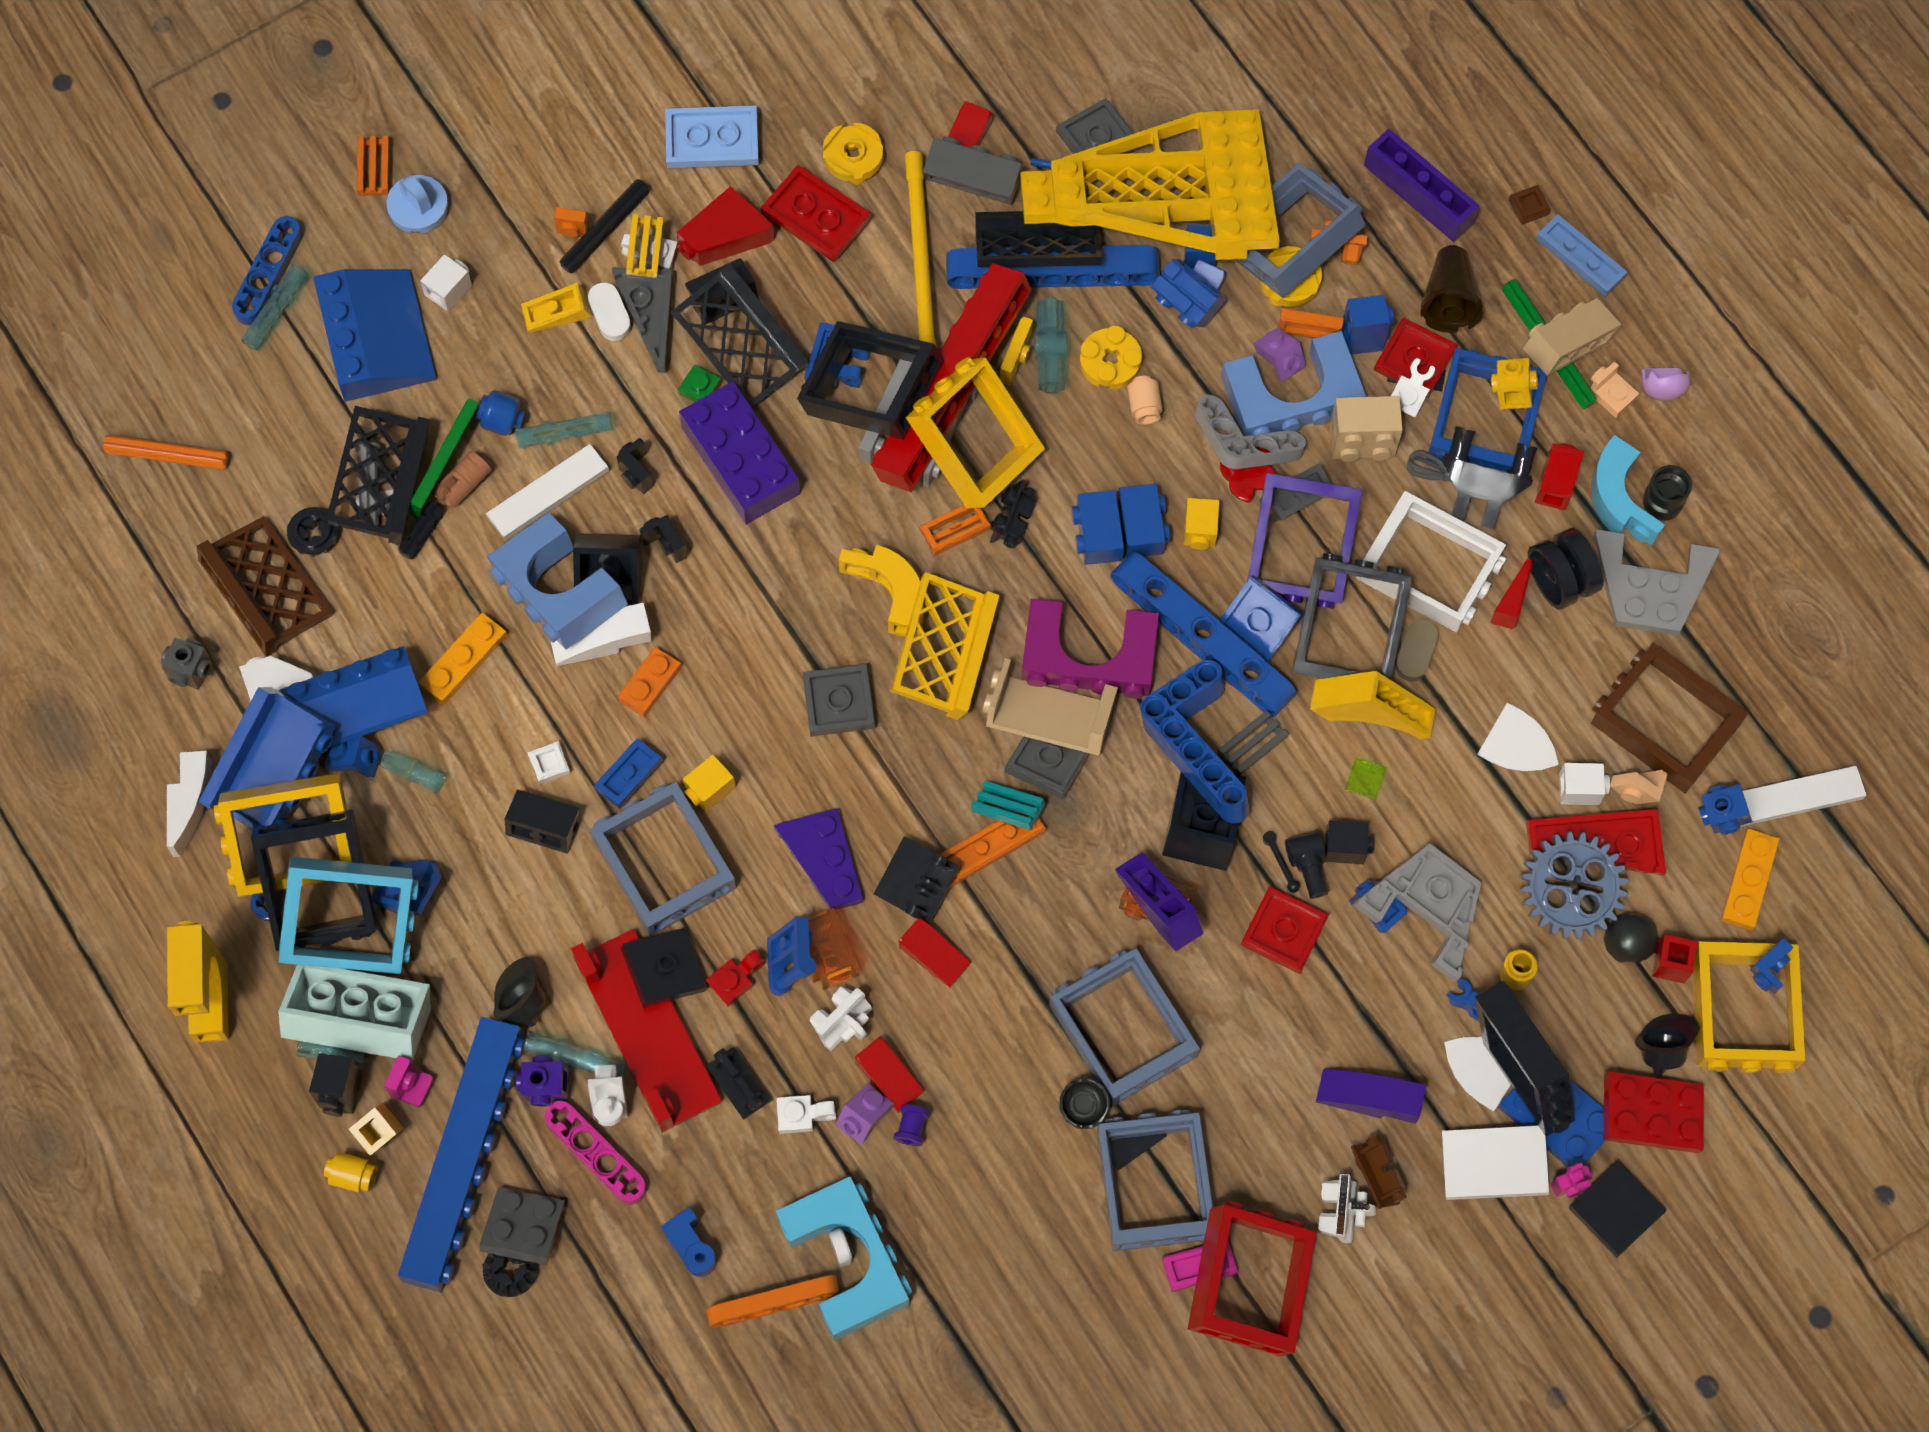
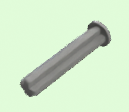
(371, 473)

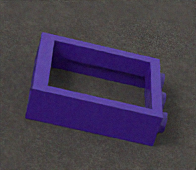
(1352, 495)

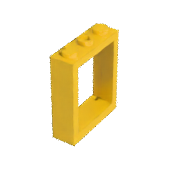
(1006, 411)
(266, 795)
(1748, 1060)

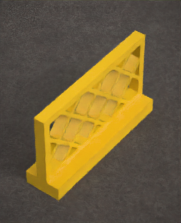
(967, 660)

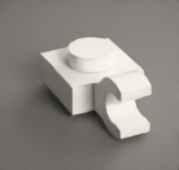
(667, 251)
(798, 1113)

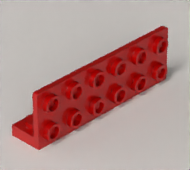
(648, 1037)

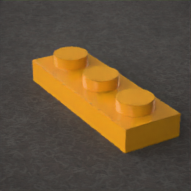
(462, 659)
(1749, 879)

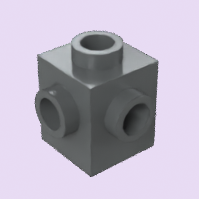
(186, 663)

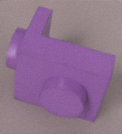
(1282, 352)
(863, 1113)

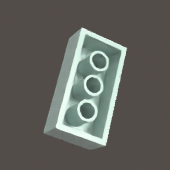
(355, 1011)

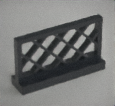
(1008, 228)
(761, 320)
(405, 480)

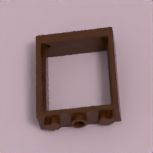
(1643, 748)

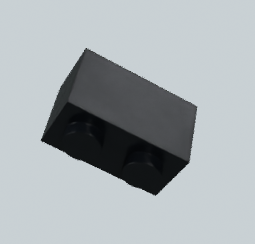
(335, 1084)

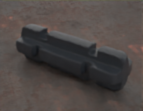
(421, 530)

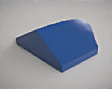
(428, 878)

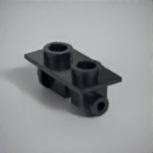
(1016, 502)
(738, 1082)

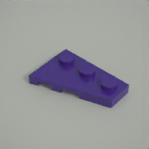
(824, 856)

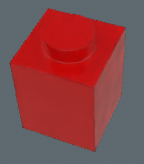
(1674, 959)

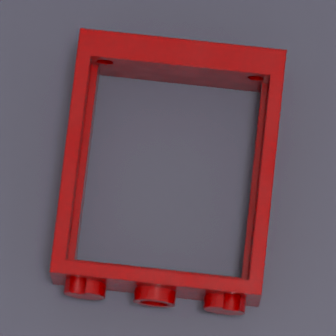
(1209, 1274)

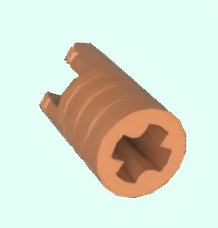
(462, 479)

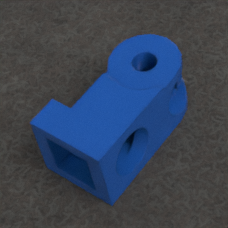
(695, 1255)

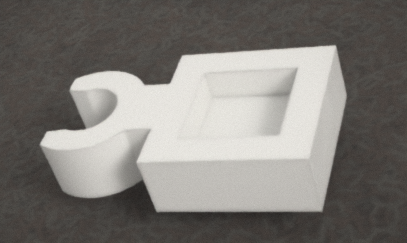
(1412, 391)

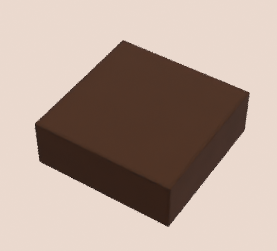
(1529, 204)

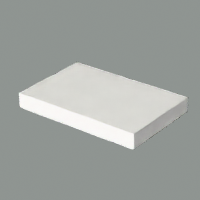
(1495, 1163)

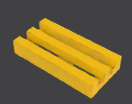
(647, 222)

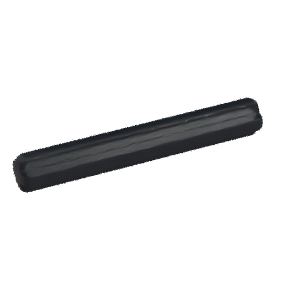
(604, 226)

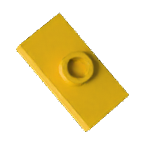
(1017, 352)

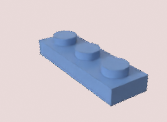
(1581, 255)

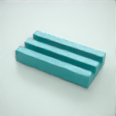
(1011, 801)

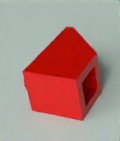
(1559, 476)

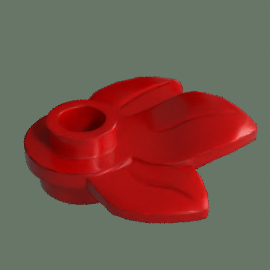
(1246, 480)

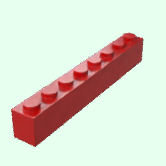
(975, 335)

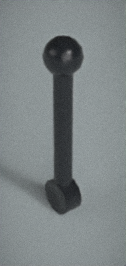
(1269, 839)

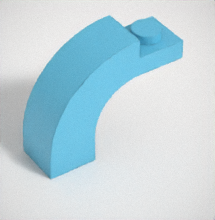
(1610, 495)

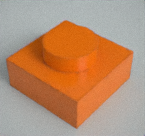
(571, 222)

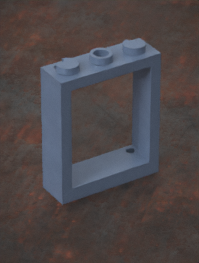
(1321, 247)
(690, 900)
(1095, 979)
(1145, 1125)

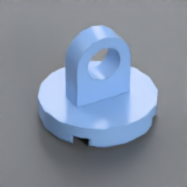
(417, 204)

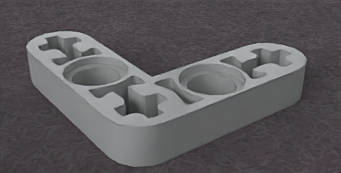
(1238, 450)

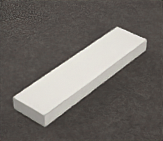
(547, 492)
(1804, 794)

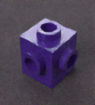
(553, 1077)

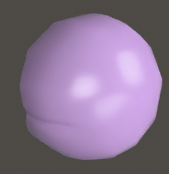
(1665, 383)

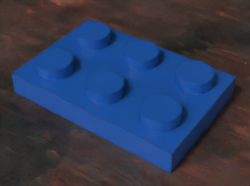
(1575, 1143)

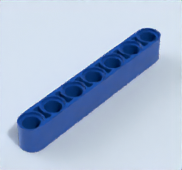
(1120, 267)

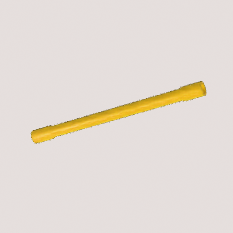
(914, 176)

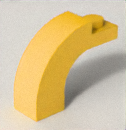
(892, 573)

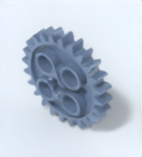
(1577, 856)

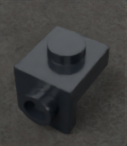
(632, 471)

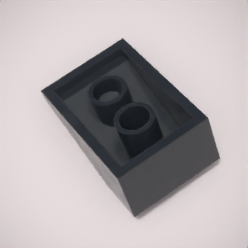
(1197, 830)

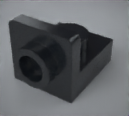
(667, 536)

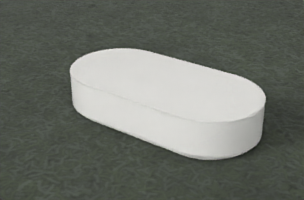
(609, 311)

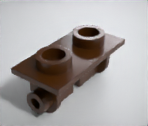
(1384, 1186)

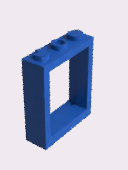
(1481, 366)

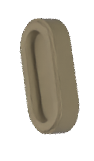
(1416, 650)

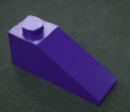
(1160, 901)

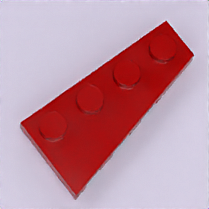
(1630, 834)

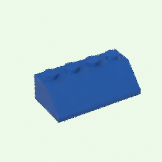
(363, 695)

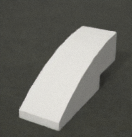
(621, 630)
(183, 807)

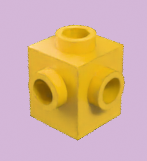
(1512, 377)

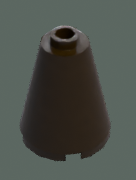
(1452, 292)

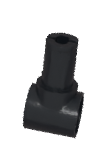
(1307, 854)

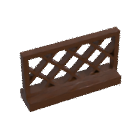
(244, 603)

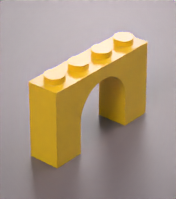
(197, 982)

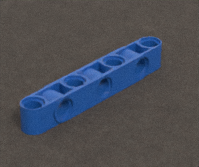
(1185, 616)

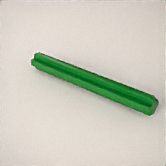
(1531, 318)

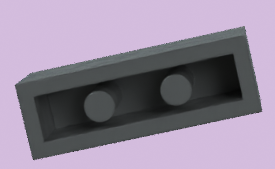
(973, 170)

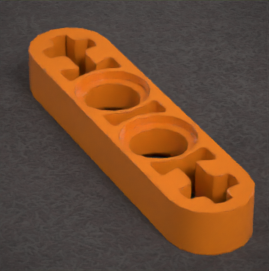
(772, 1301)

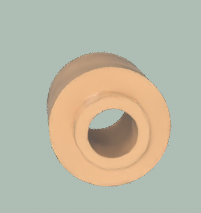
(1145, 400)

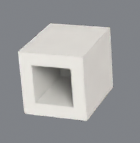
(446, 282)
(1583, 784)

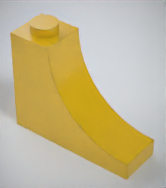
(1374, 700)

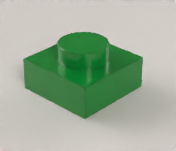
(698, 384)

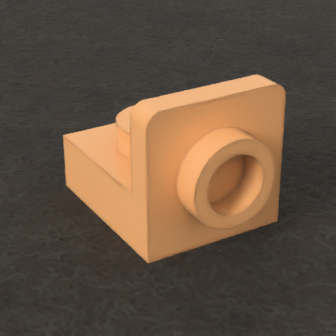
(1612, 390)

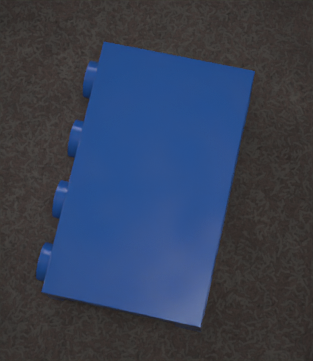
(270, 746)

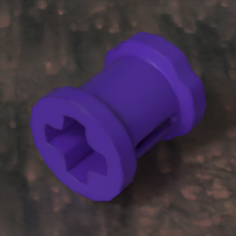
(911, 1125)

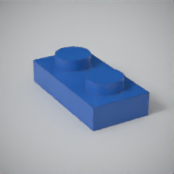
(628, 773)

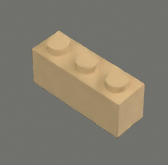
(1571, 336)

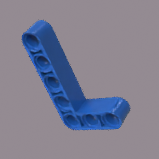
(1189, 744)

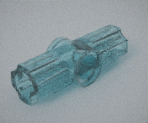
(1050, 345)

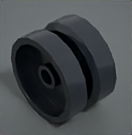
(1565, 568)

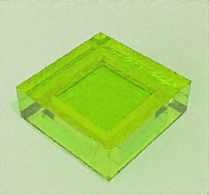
(1365, 778)

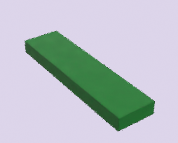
(443, 457)

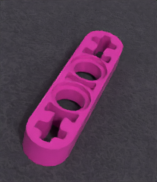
(593, 1154)

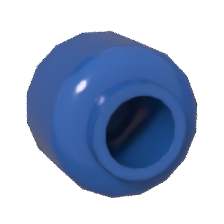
(500, 413)

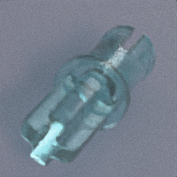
(412, 771)

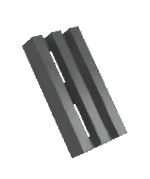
(1272, 726)

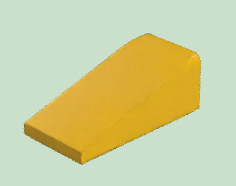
(557, 308)

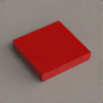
(1414, 342)
(1284, 929)

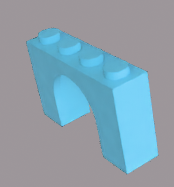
(881, 1289)

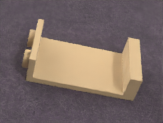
(1048, 712)

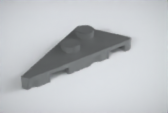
(649, 306)

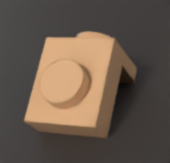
(1640, 787)

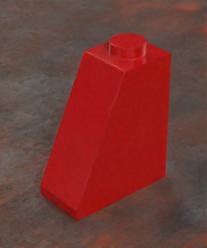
(724, 229)

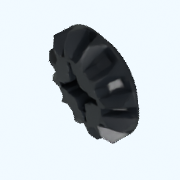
(309, 519)
(501, 1283)

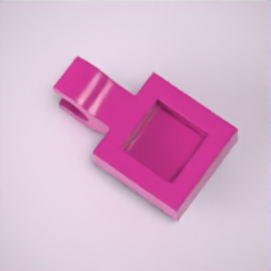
(1573, 1182)

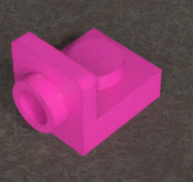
(408, 1083)

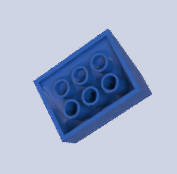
(374, 330)

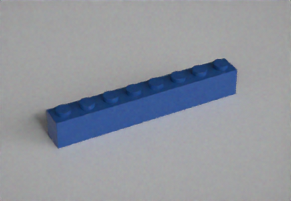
(461, 1155)

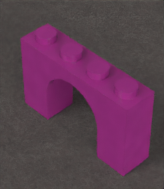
(1048, 664)

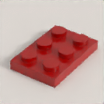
(815, 213)
(1653, 1112)

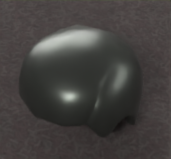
(1631, 938)
(1084, 1103)

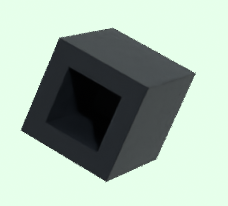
(1347, 842)

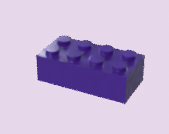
(739, 452)

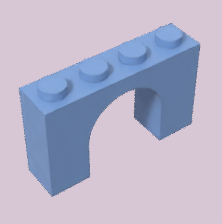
(1263, 413)
(564, 615)

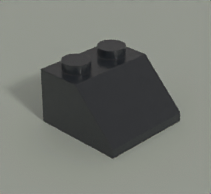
(616, 555)

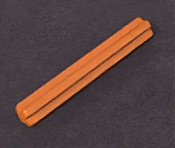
(165, 452)

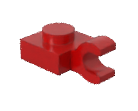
(732, 980)

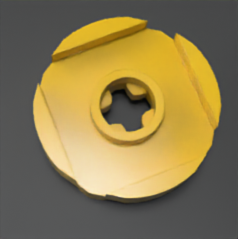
(857, 168)
(1303, 292)
(1113, 341)

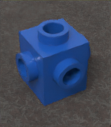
(1735, 806)

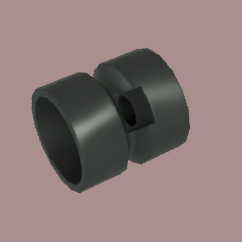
(1667, 492)

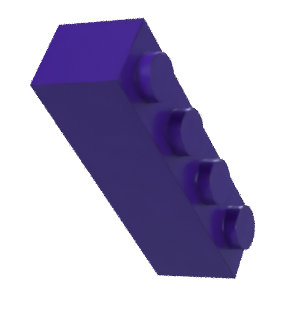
(1421, 185)

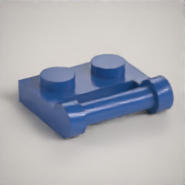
(787, 946)

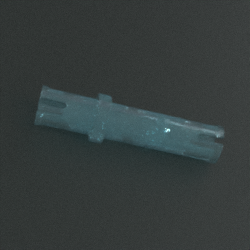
(281, 297)
(526, 438)
(569, 1054)

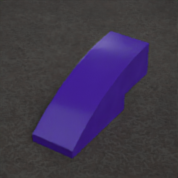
(1371, 1094)

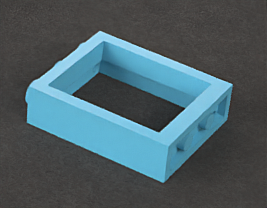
(348, 873)

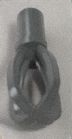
(1432, 474)

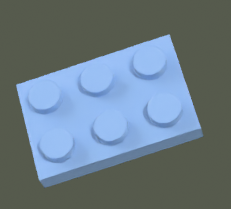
(711, 136)

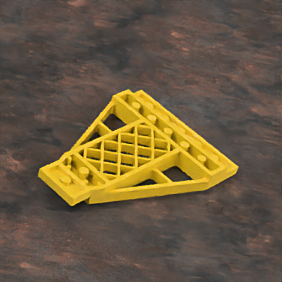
(1228, 164)

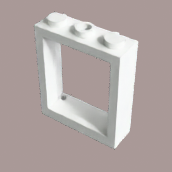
(1453, 529)

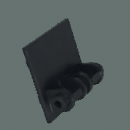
(916, 880)

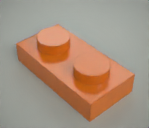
(649, 681)

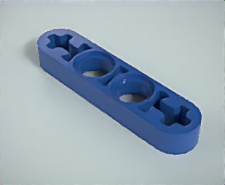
(261, 268)

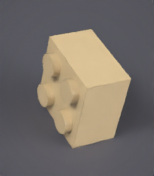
(1365, 428)

